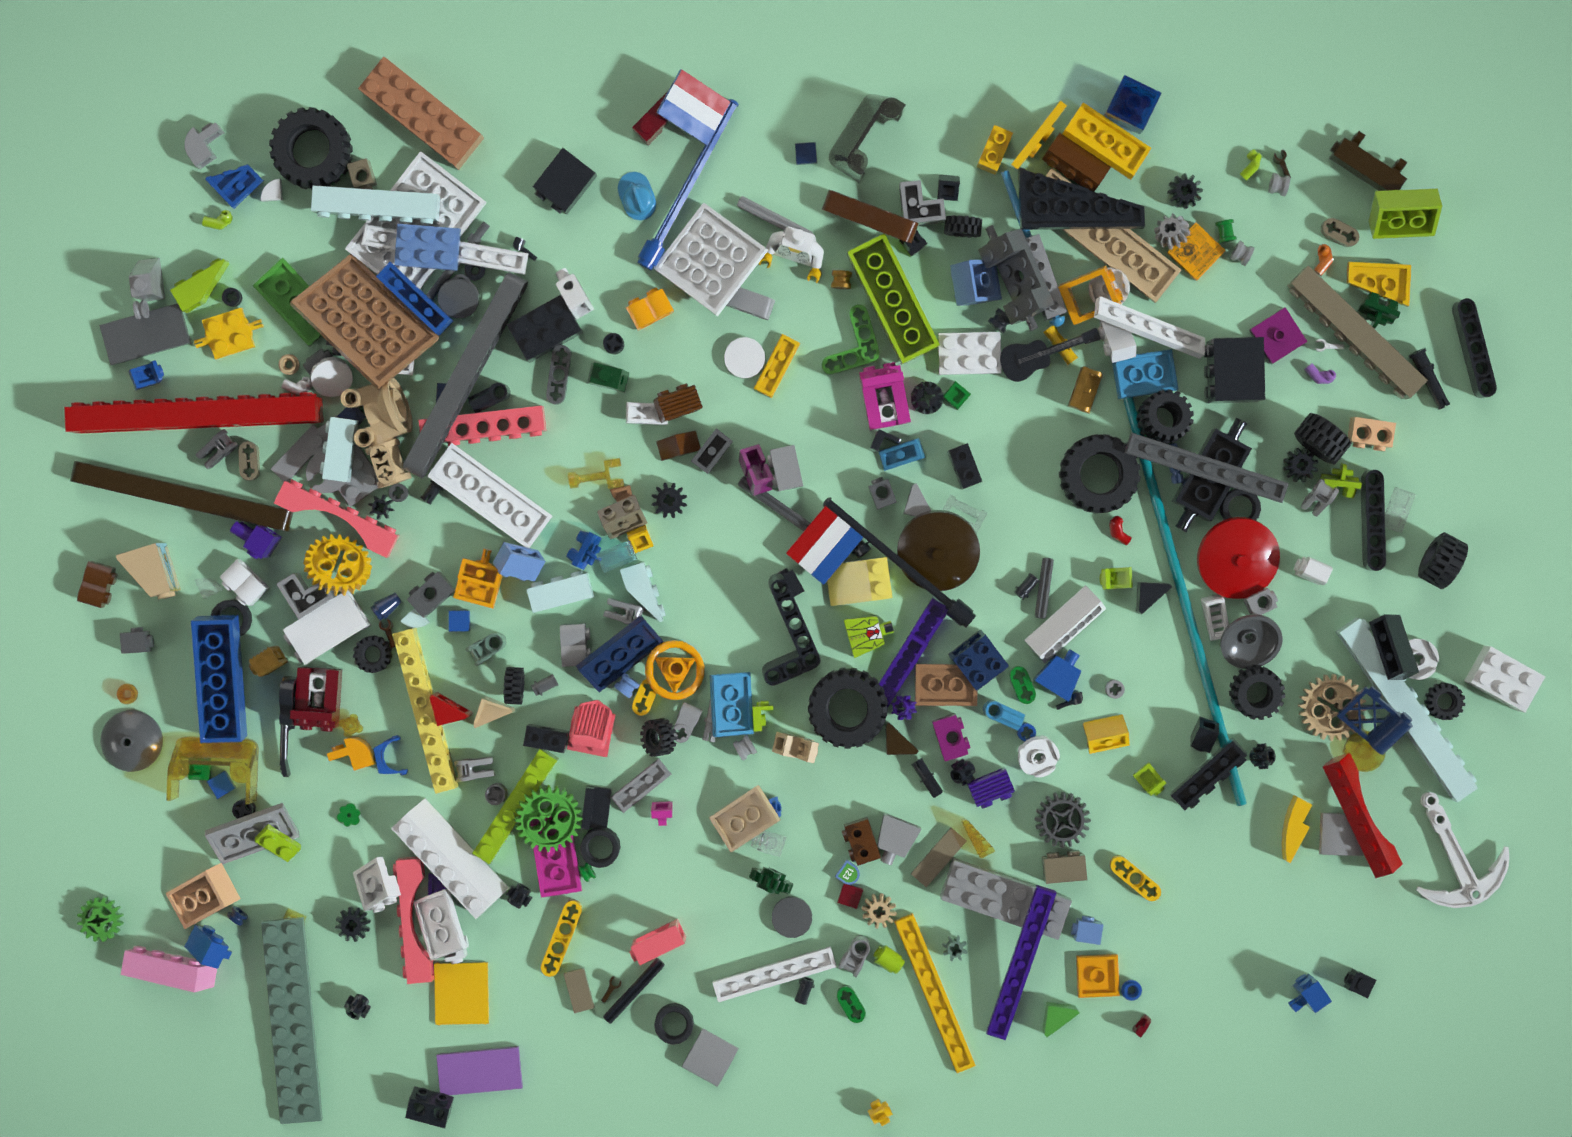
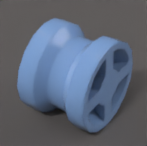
(626, 685)

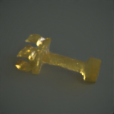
(575, 479)

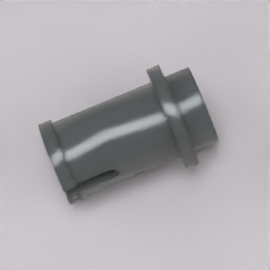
(544, 685)

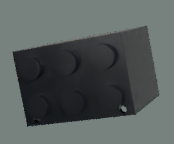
(1235, 370)

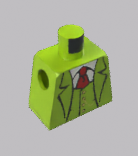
(866, 633)

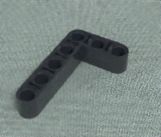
(795, 631)

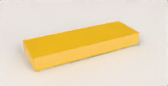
(777, 366)

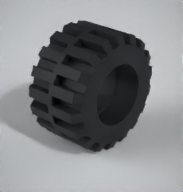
(1176, 406)
(1322, 438)
(1443, 560)
(1268, 704)

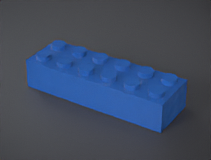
(219, 678)

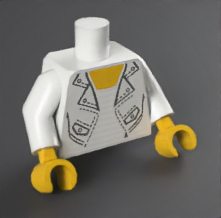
(797, 247)

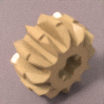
(883, 915)

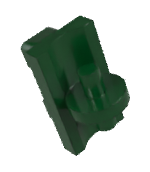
(1377, 312)

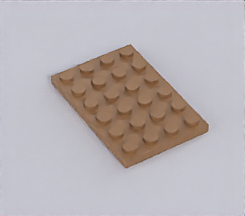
(364, 321)

